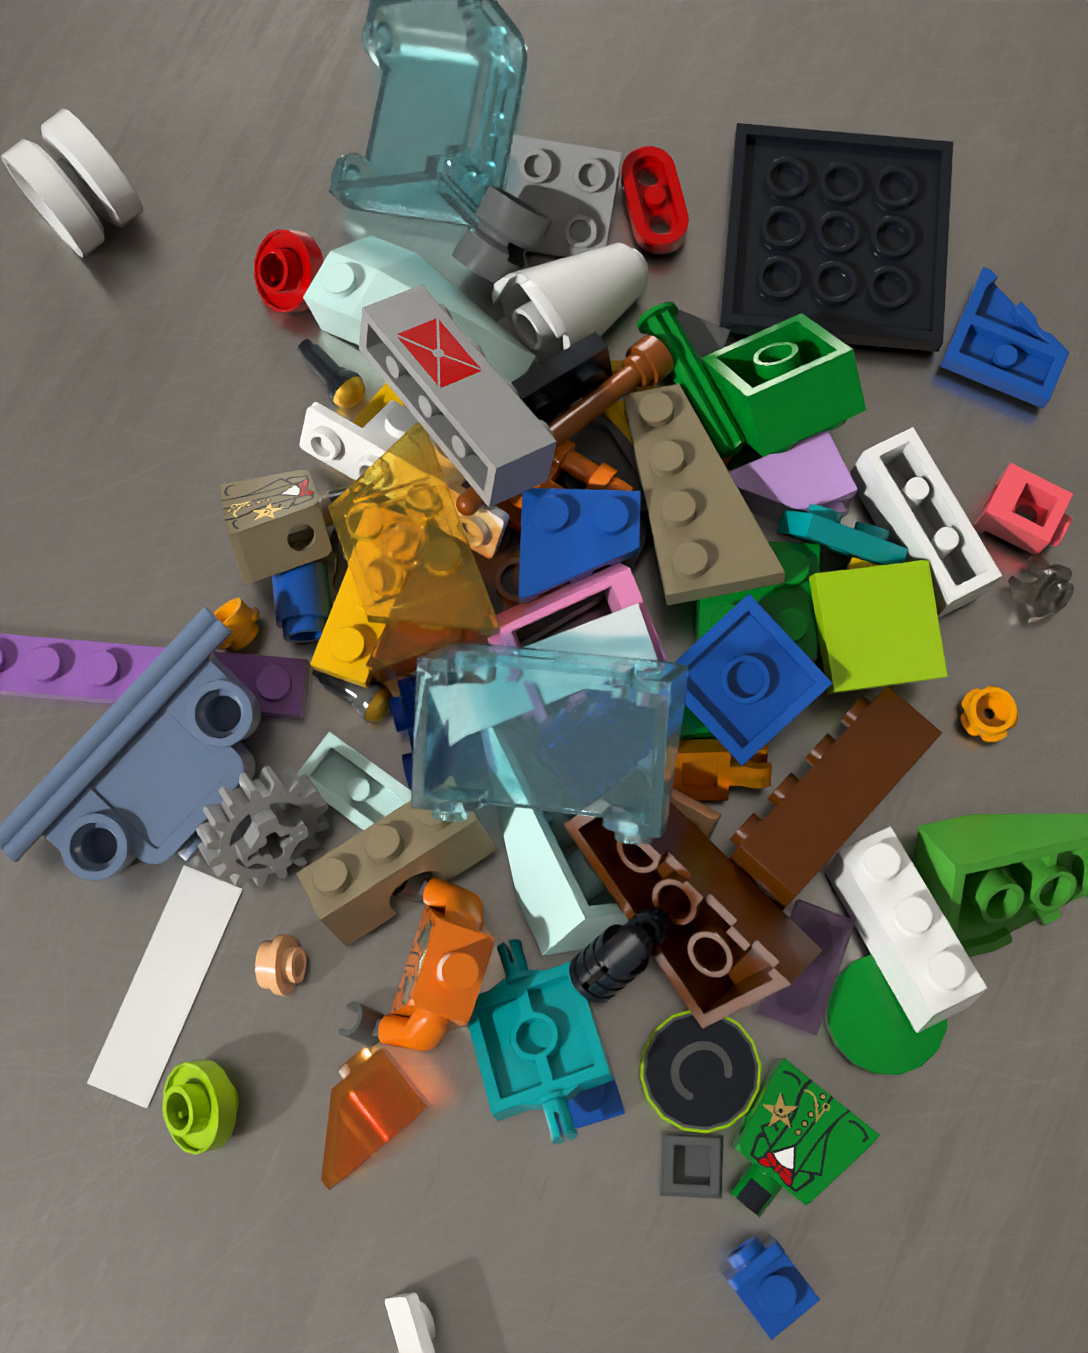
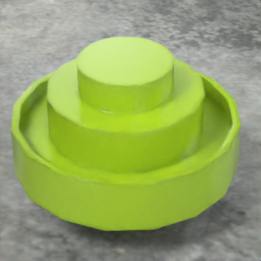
(199, 1106)

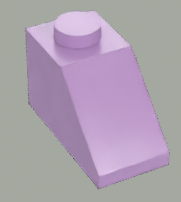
(794, 479)

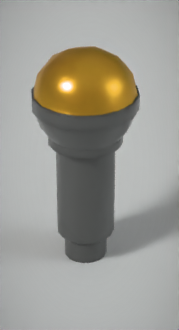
(370, 703)

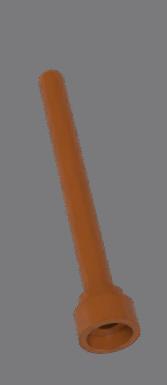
(645, 364)

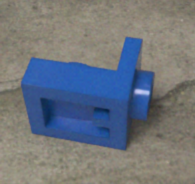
(769, 1284)

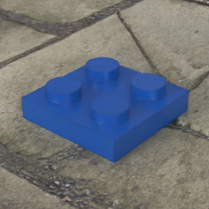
(749, 679)

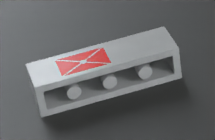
(457, 395)

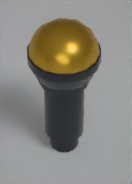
(342, 385)

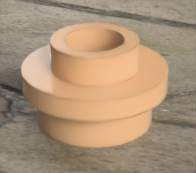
(280, 964)

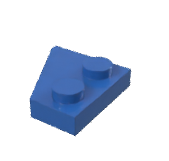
(1004, 346)
(573, 534)

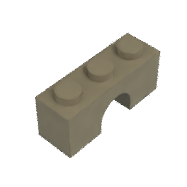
(358, 877)

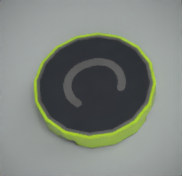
(700, 1075)

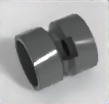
(502, 236)

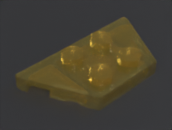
(410, 543)

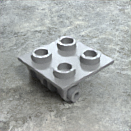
(570, 187)

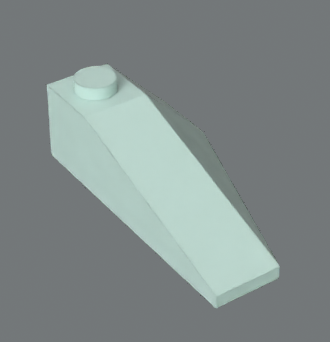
(378, 269)
(555, 881)

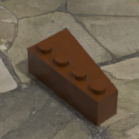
(834, 797)
(724, 934)

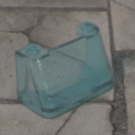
(439, 112)
(548, 734)

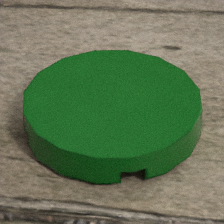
(872, 1026)

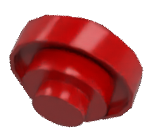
(286, 268)

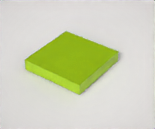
(878, 626)

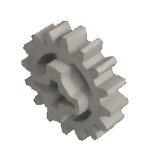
(262, 826)

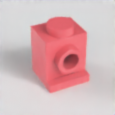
(1032, 495)

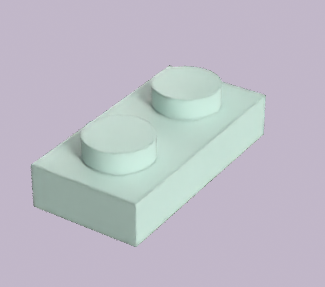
(353, 783)

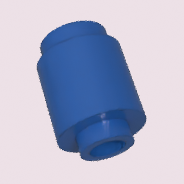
(302, 601)

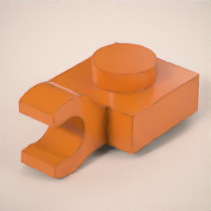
(708, 769)

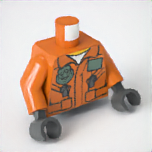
(440, 971)

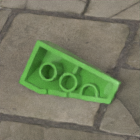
(1002, 872)

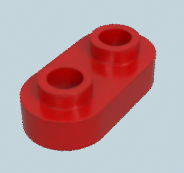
(656, 203)

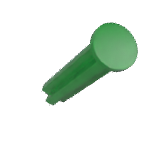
(693, 378)

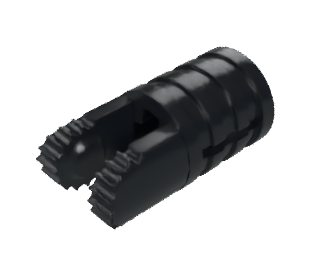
(620, 953)

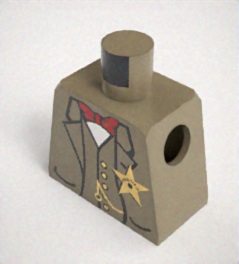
(277, 522)

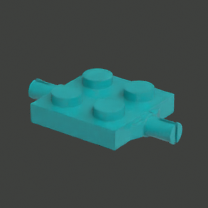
(536, 1043)

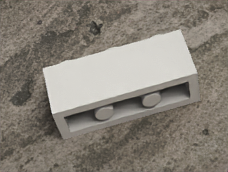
(923, 515)
(904, 929)

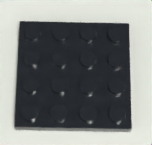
(840, 233)

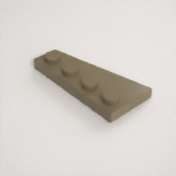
(695, 511)

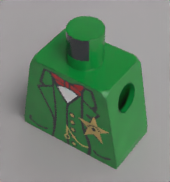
(795, 1139)

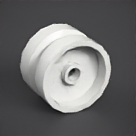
(77, 180)

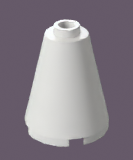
(570, 297)

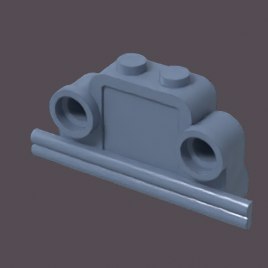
(146, 764)

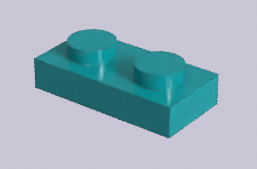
(823, 527)

